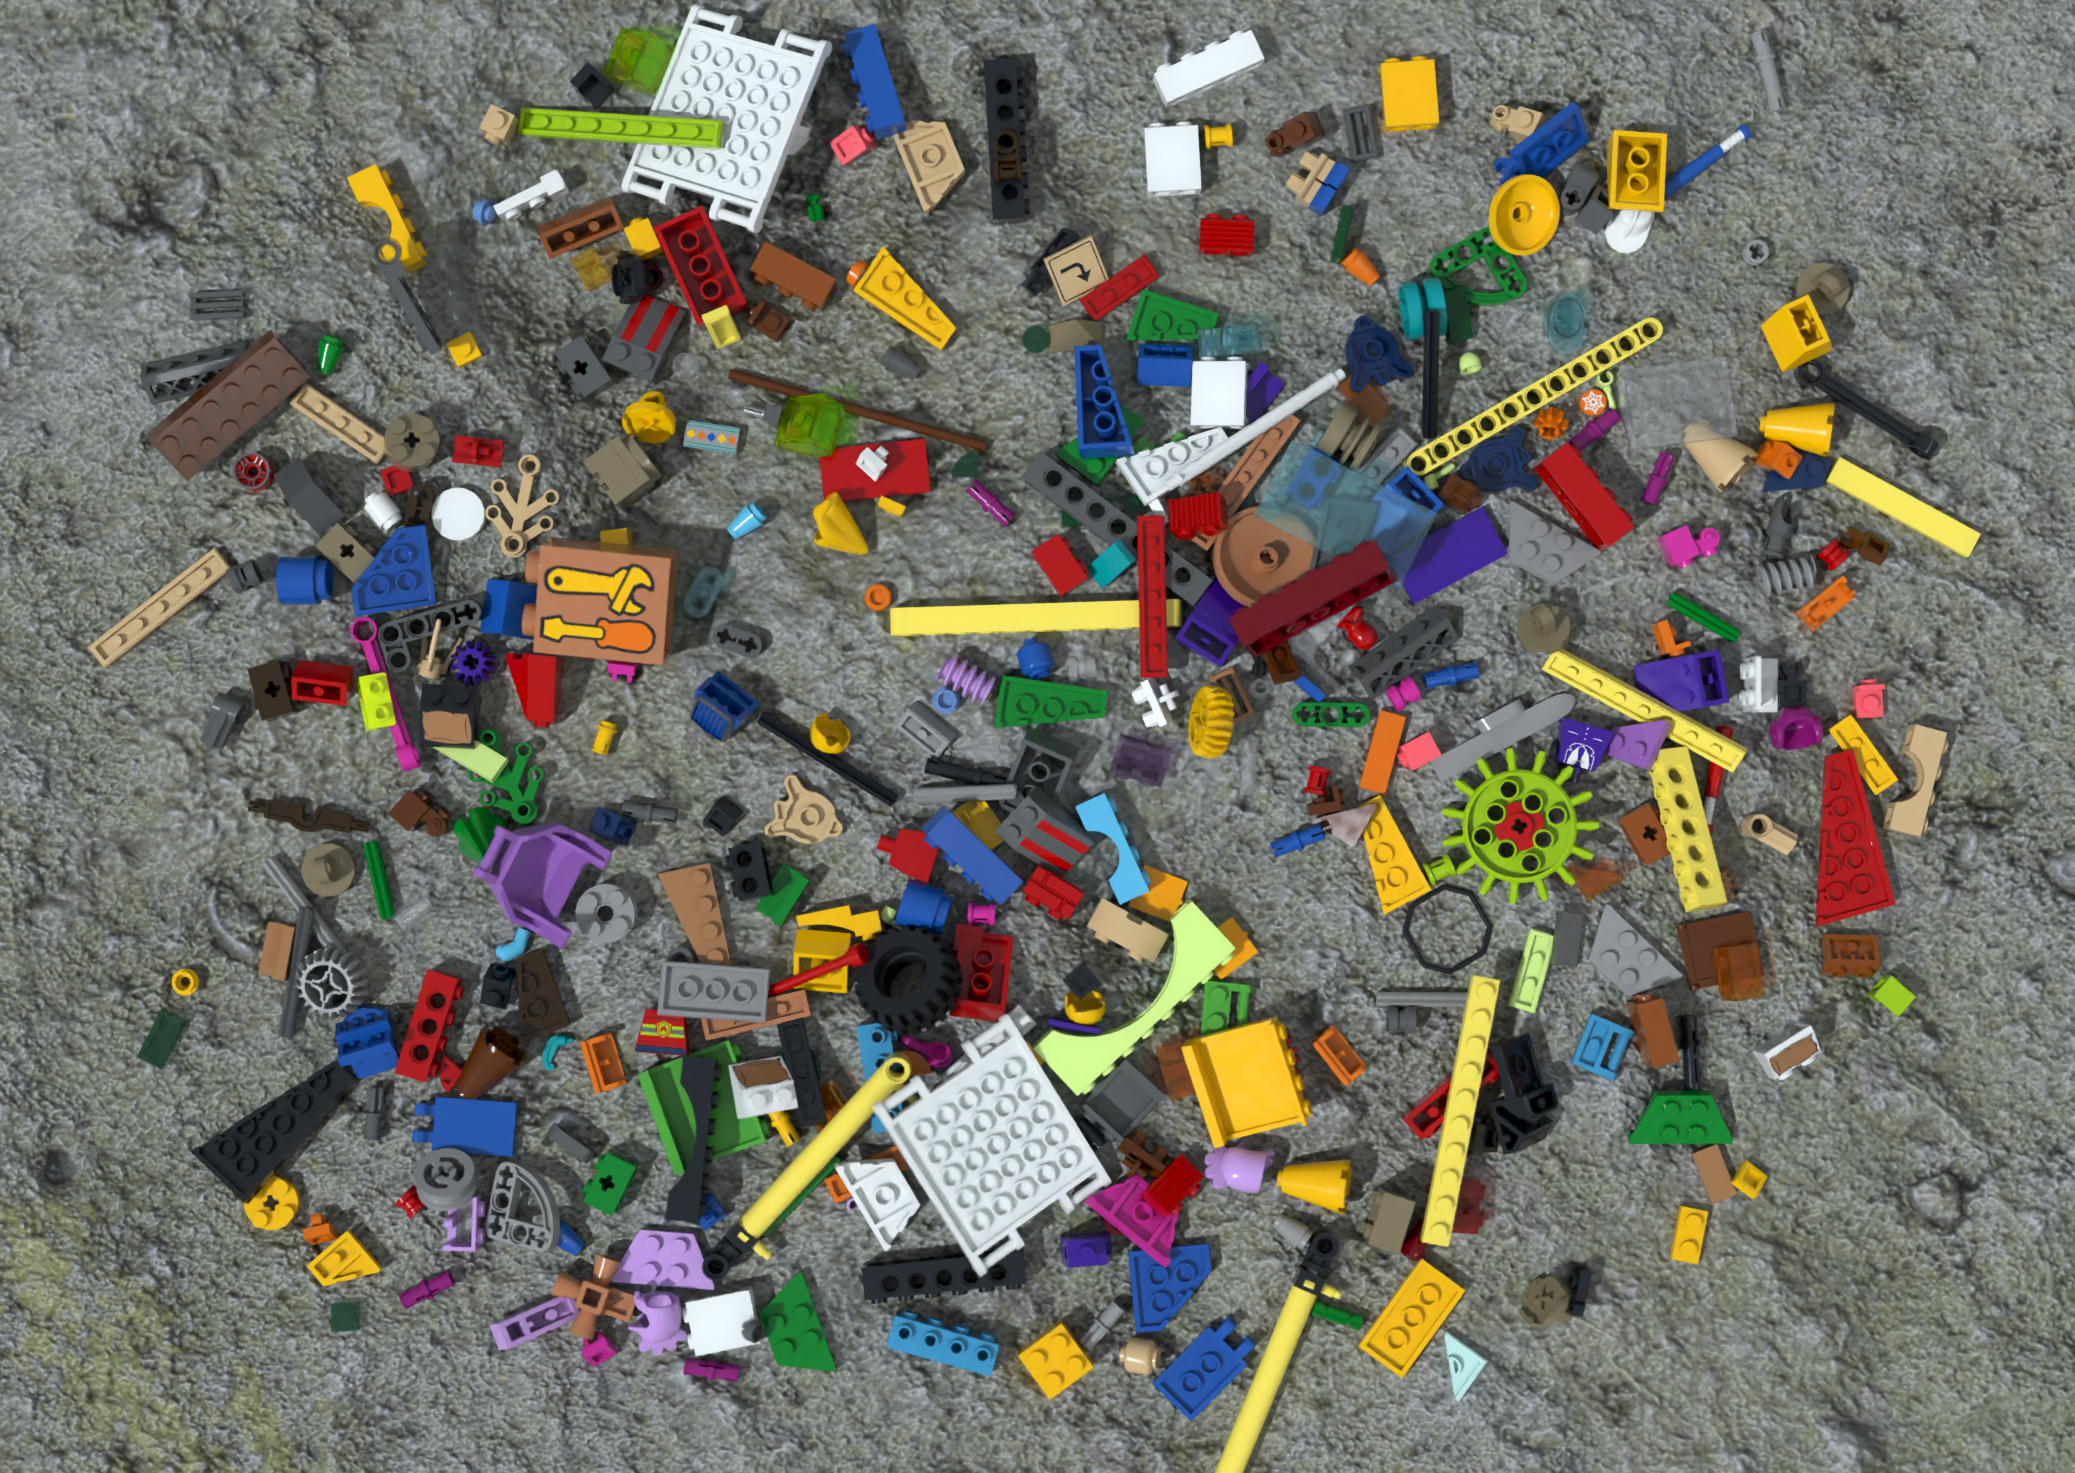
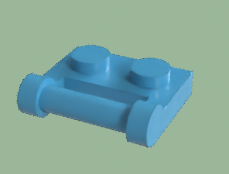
(1594, 1044)

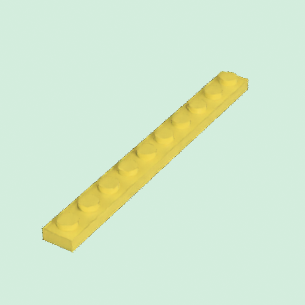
(1460, 1110)

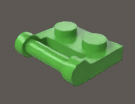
(1217, 1005)

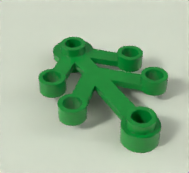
(510, 781)

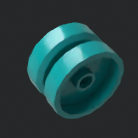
(1414, 303)

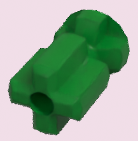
(815, 210)

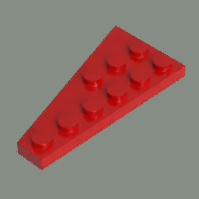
(1850, 858)

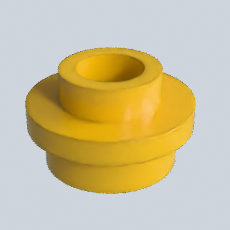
(178, 985)

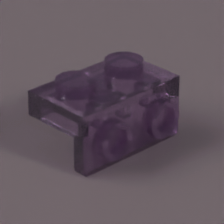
(1140, 760)

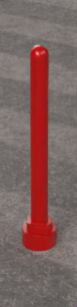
(855, 956)

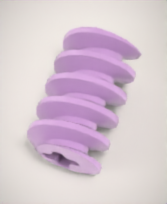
(966, 679)

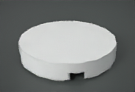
(458, 514)

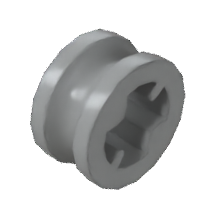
(1764, 251)

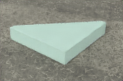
(1463, 1364)

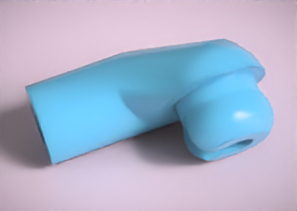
(516, 948)

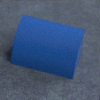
(1164, 365)

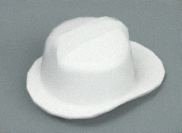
(1628, 229)

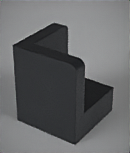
(592, 85)
(1081, 980)

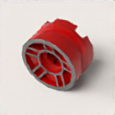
(246, 463)

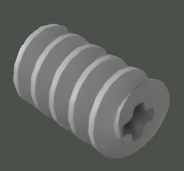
(1786, 575)

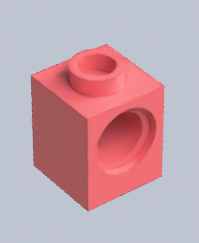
(1418, 751)

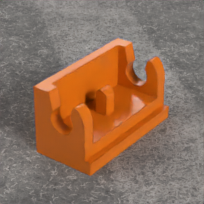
(1825, 603)
(1338, 1055)
(603, 1062)

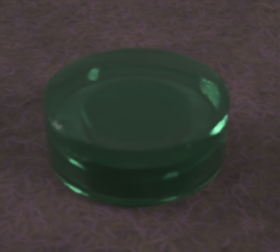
(1035, 339)

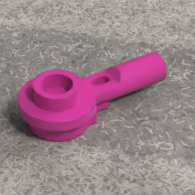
(937, 1054)

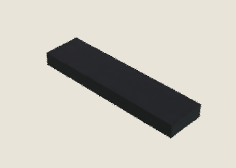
(803, 1072)

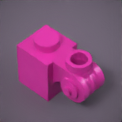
(1681, 547)

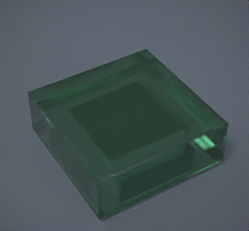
(345, 1316)

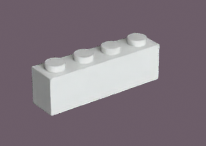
(1208, 68)

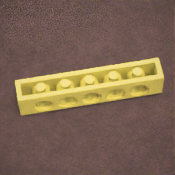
(1696, 839)

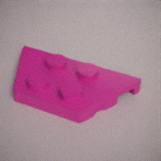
(1136, 1218)

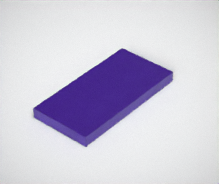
(1453, 555)

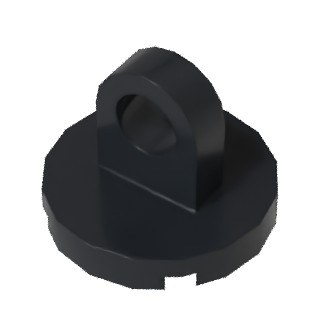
(629, 279)

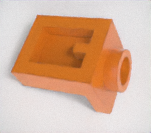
(1665, 636)

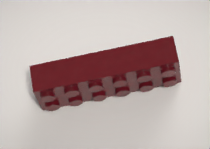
(1312, 598)

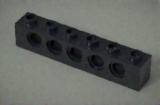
(996, 73)
(929, 1267)

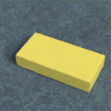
(721, 327)

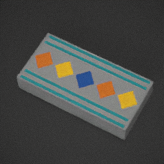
(711, 437)

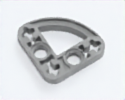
(509, 1223)

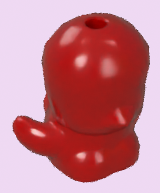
(1358, 631)

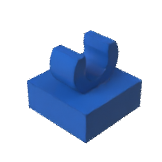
(714, 1213)

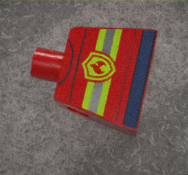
(663, 1034)

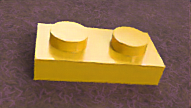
(1688, 1234)

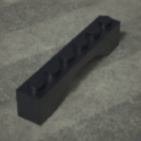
(686, 1197)

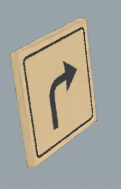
(1076, 270)

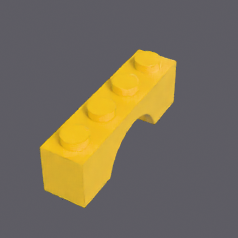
(373, 190)

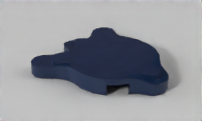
(1373, 355)
(1499, 464)

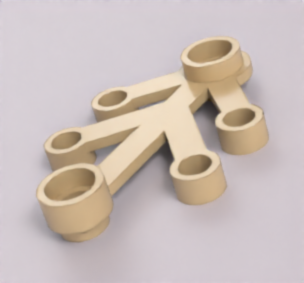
(521, 511)

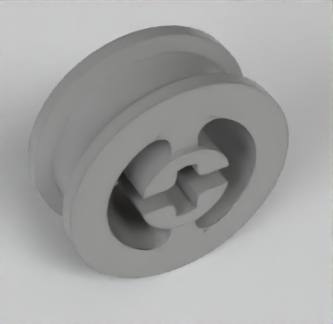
(443, 1168)

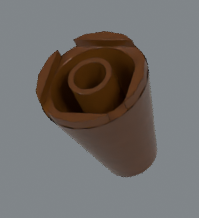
(489, 1062)

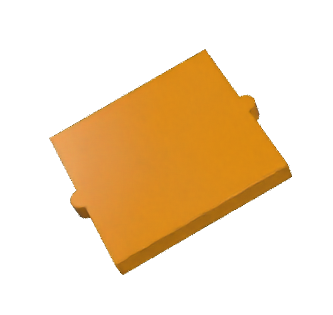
(1163, 894)
(1243, 951)

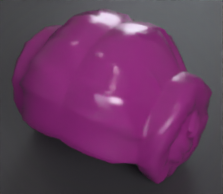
(1795, 729)

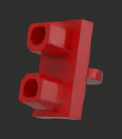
(478, 451)

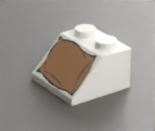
(1787, 1050)
(762, 1087)

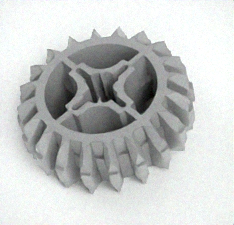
(340, 978)

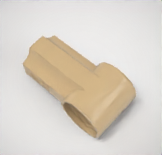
(1770, 833)

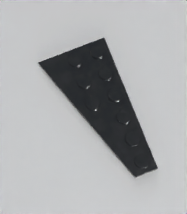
(266, 1138)

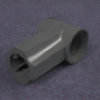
(225, 714)

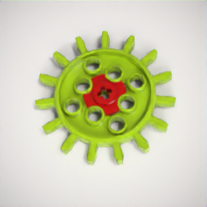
(1488, 855)

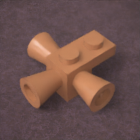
(595, 1296)

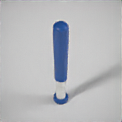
(1698, 165)

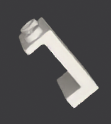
(1172, 159)
(1219, 393)
(718, 1321)

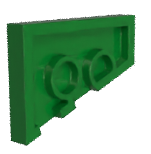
(1168, 319)
(1096, 468)

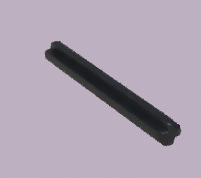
(1430, 373)

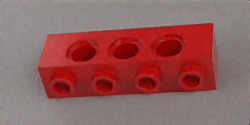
(409, 1062)

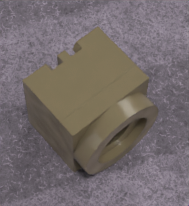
(623, 470)

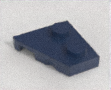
(1808, 474)

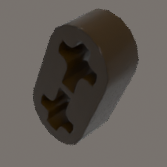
(412, 504)

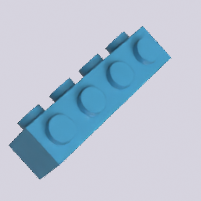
(875, 1047)
(943, 1343)

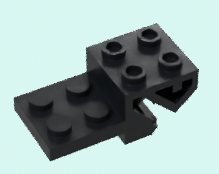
(1523, 1109)

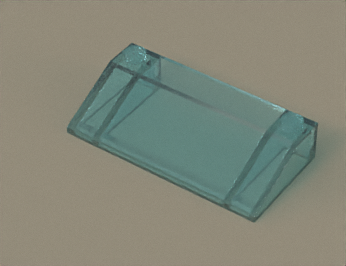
(1341, 509)

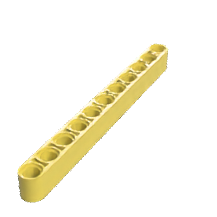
(1545, 393)
(1024, 618)

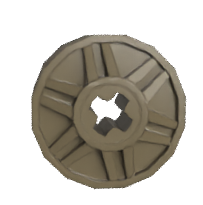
(1349, 436)

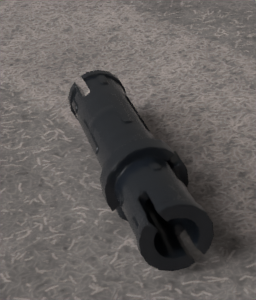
(963, 773)
(1690, 1050)

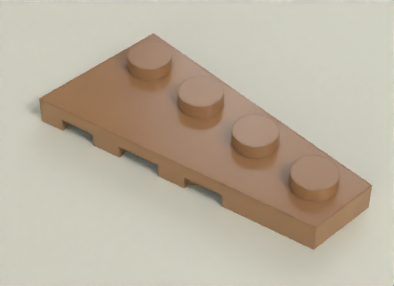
(699, 911)

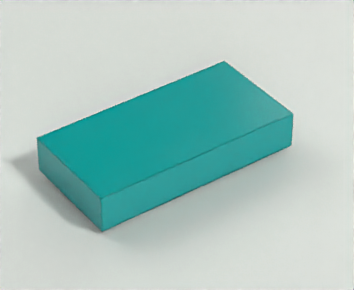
(1111, 563)

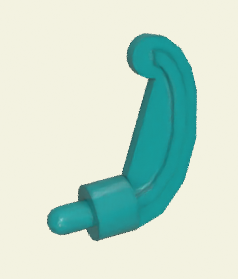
(551, 1047)

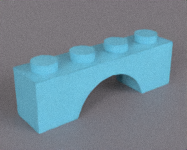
(1099, 816)

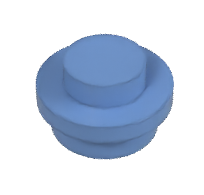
(484, 212)
(946, 700)

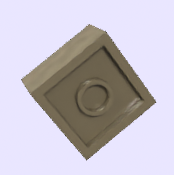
(1387, 1219)

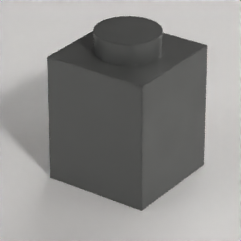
(1595, 210)

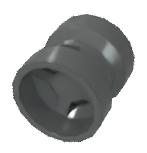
(244, 576)
(1401, 1019)

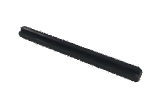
(829, 760)

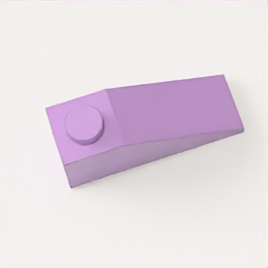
(533, 1321)

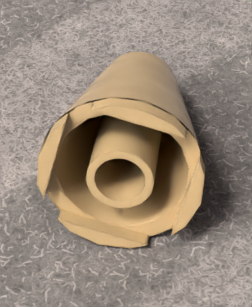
(1722, 460)

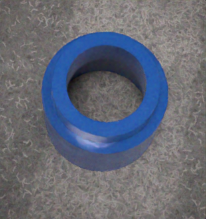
(304, 580)
(923, 907)

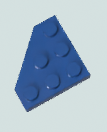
(397, 575)
(1161, 1290)

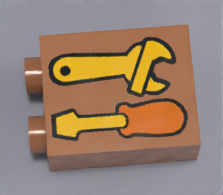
(601, 600)

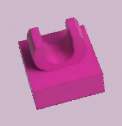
(622, 667)
(599, 1350)

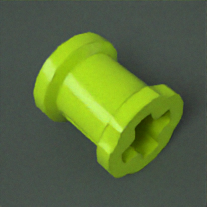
(1439, 869)

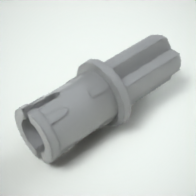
(1101, 1325)

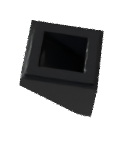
(723, 815)

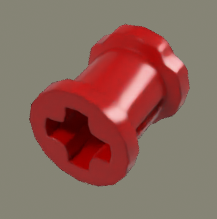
(1317, 780)

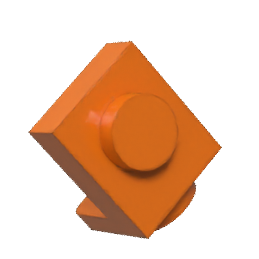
(1778, 457)

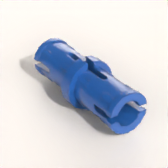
(1450, 675)
(1298, 840)

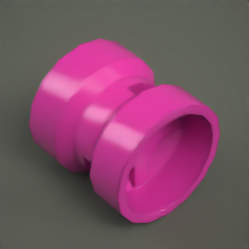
(1405, 692)

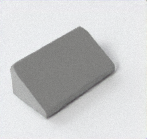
(925, 730)

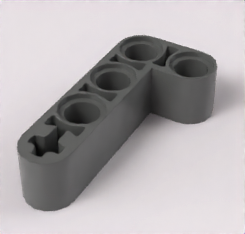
(429, 618)

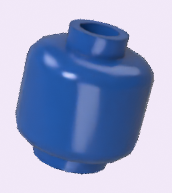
(1035, 659)

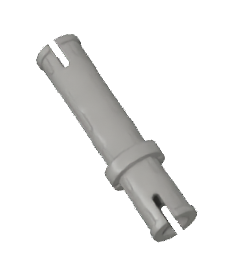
(1768, 71)

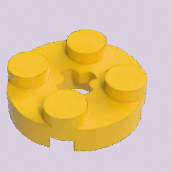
(284, 1212)

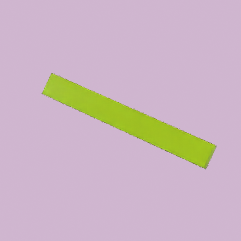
(621, 128)

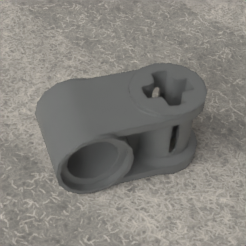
(1577, 186)

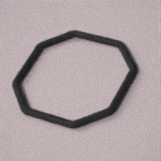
(1481, 913)

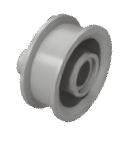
(589, 917)

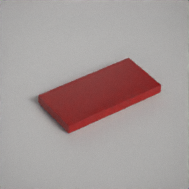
(904, 474)

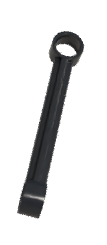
(1916, 442)

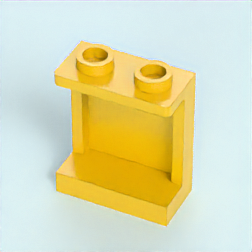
(1409, 94)

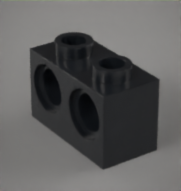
(757, 869)

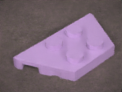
(664, 1260)

